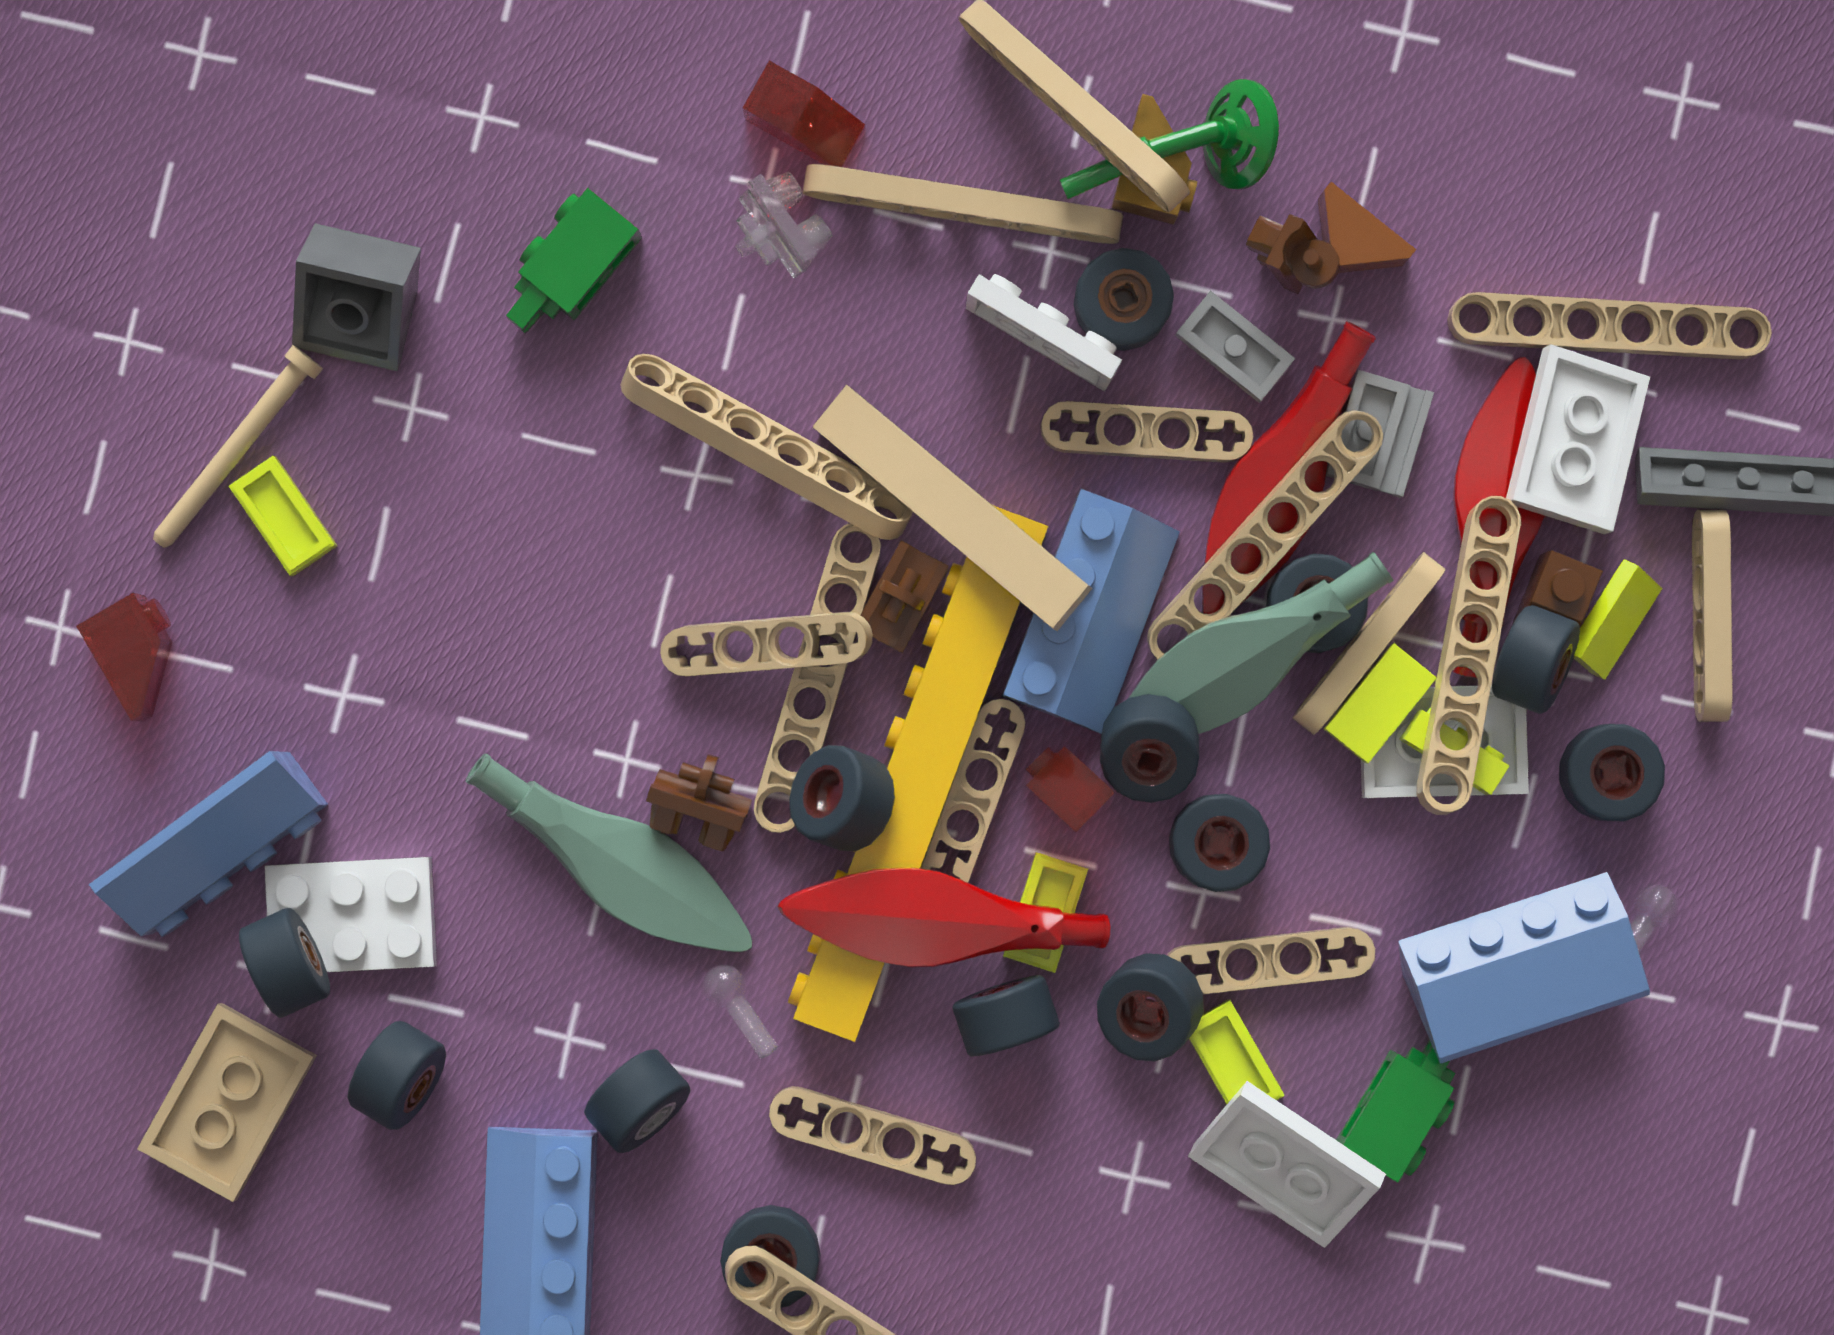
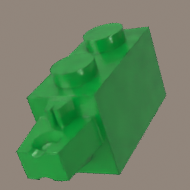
(572, 260)
(1399, 1110)

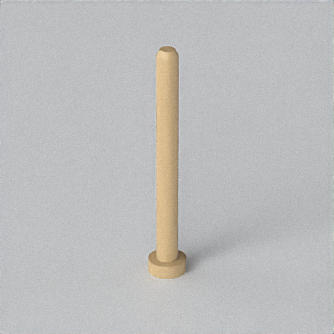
(237, 445)

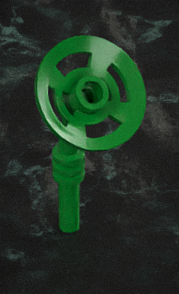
(1219, 131)

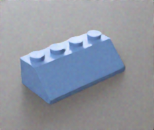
(1085, 662)
(211, 844)
(1523, 967)
(538, 1231)

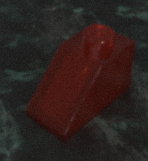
(802, 116)
(131, 650)
(1067, 787)

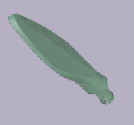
(1244, 657)
(621, 864)

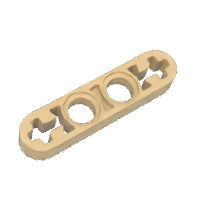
(1146, 424)
(1712, 615)
(1368, 643)
(766, 646)
(978, 802)
(1267, 956)
(870, 1143)

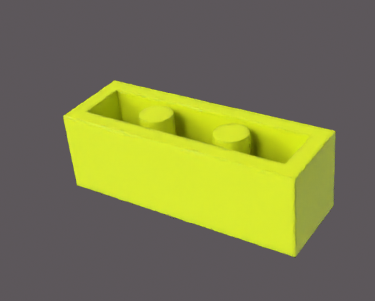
(1489, 765)

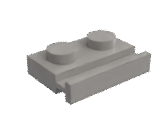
(1402, 418)

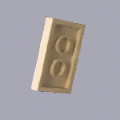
(227, 1102)

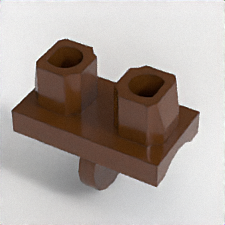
(1294, 253)
(903, 595)
(699, 795)

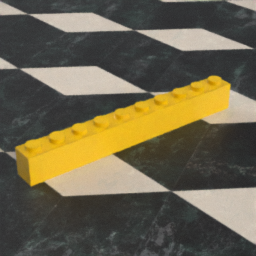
(922, 769)

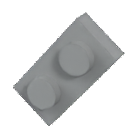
(1234, 346)

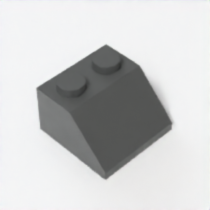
(354, 296)

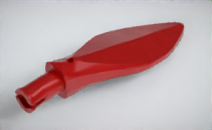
(1276, 453)
(1486, 471)
(932, 918)

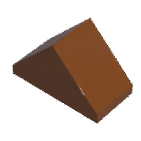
(1358, 235)

